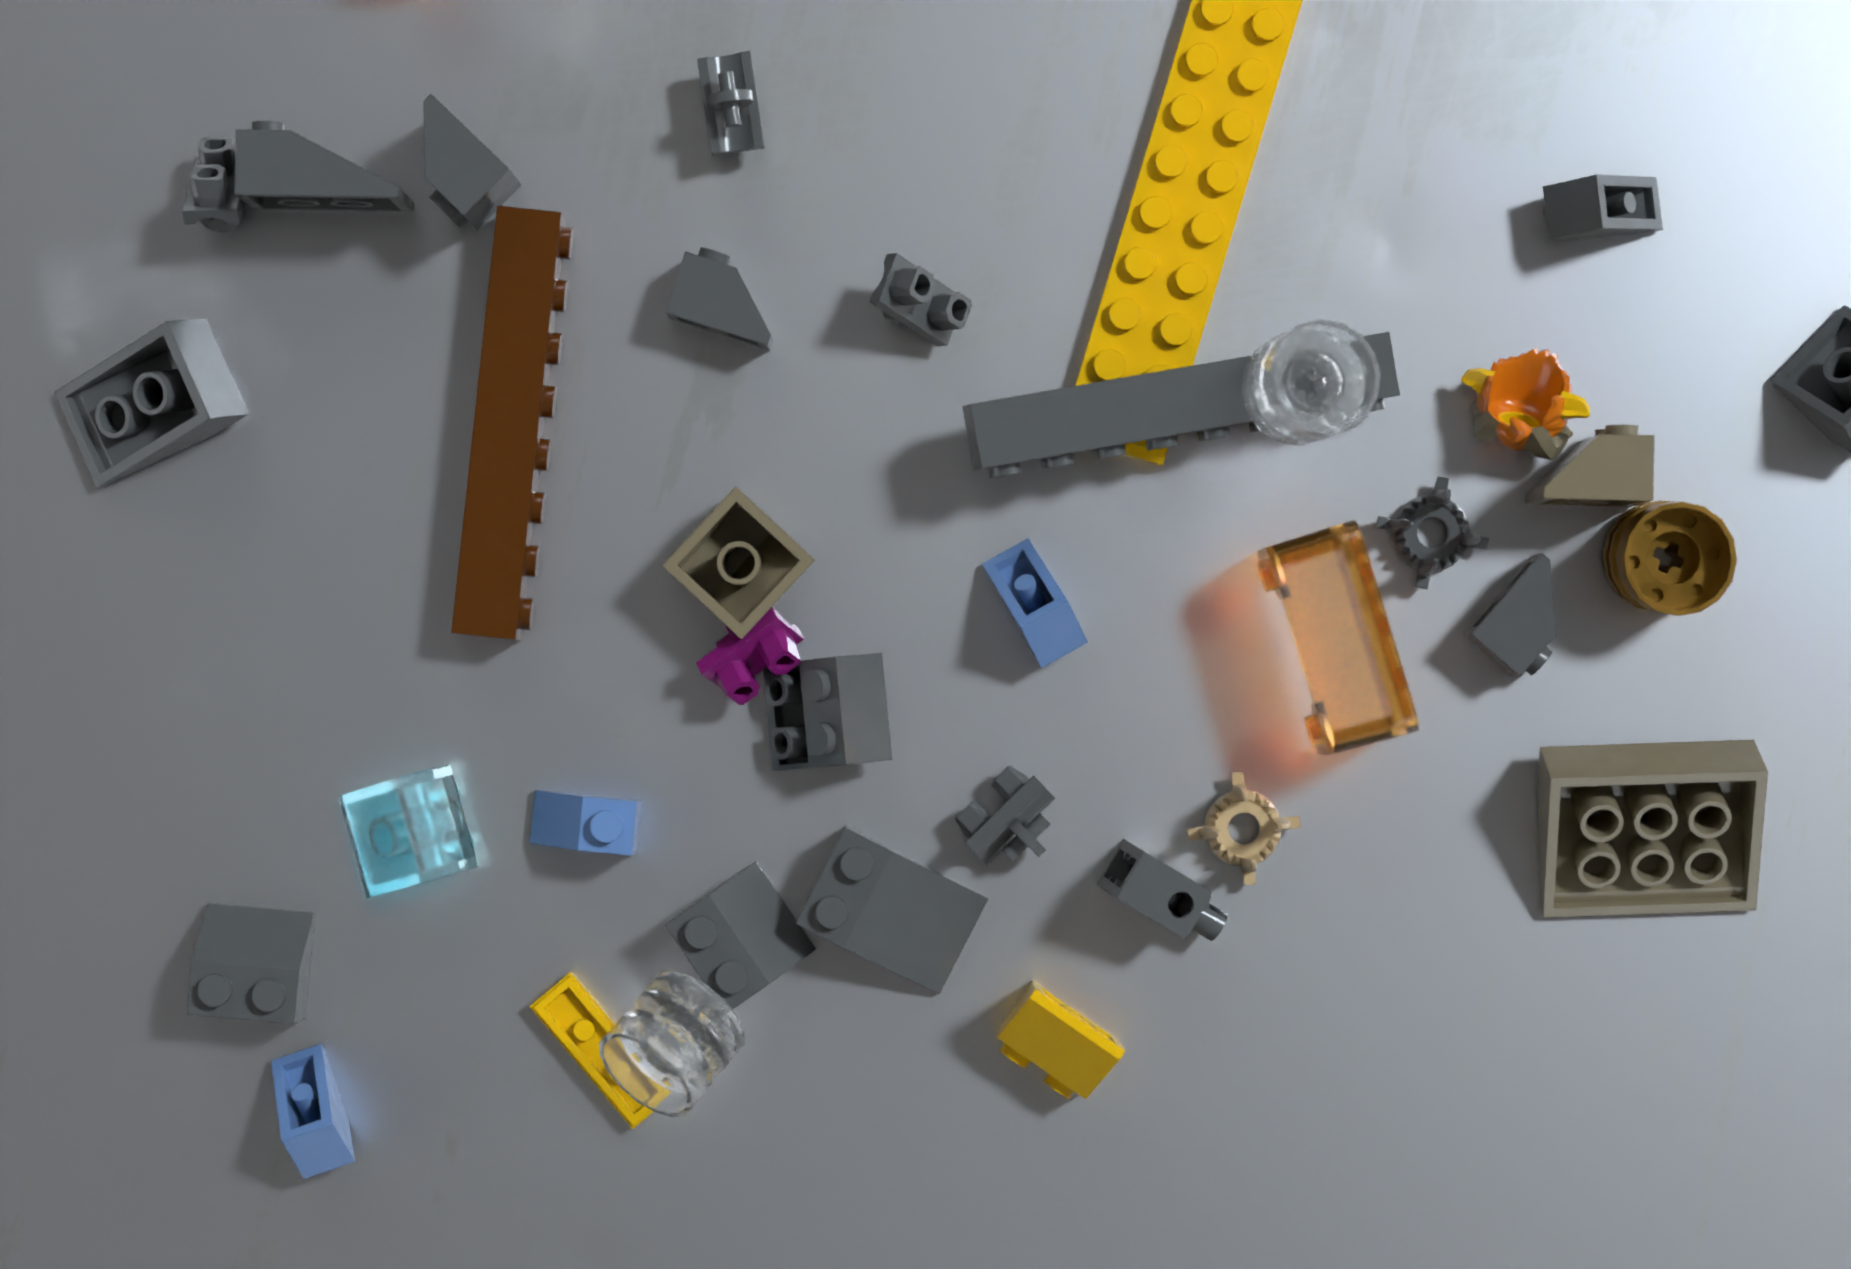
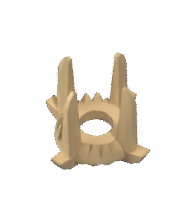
(1217, 823)

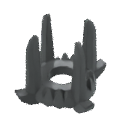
(1407, 543)

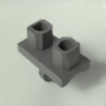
(730, 103)
(212, 187)
(919, 301)
(1014, 824)

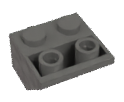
(828, 713)

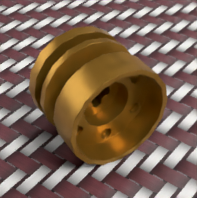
(1699, 553)

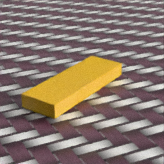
(579, 1026)

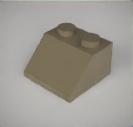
(1601, 471)
(738, 563)

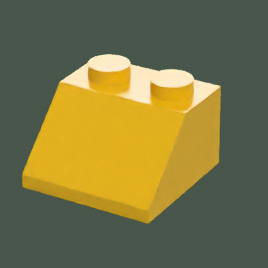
(1059, 1042)

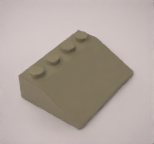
(1650, 827)

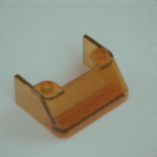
(1340, 638)

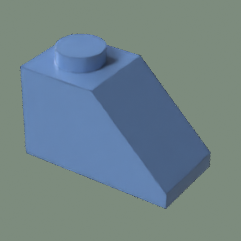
(1035, 603)
(586, 822)
(311, 1112)

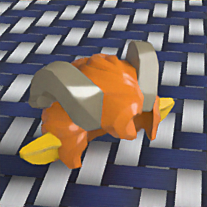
(1525, 403)

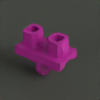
(738, 660)

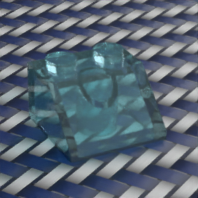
(408, 830)

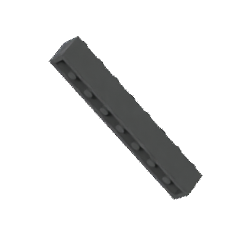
(1125, 411)

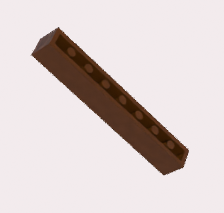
(510, 423)

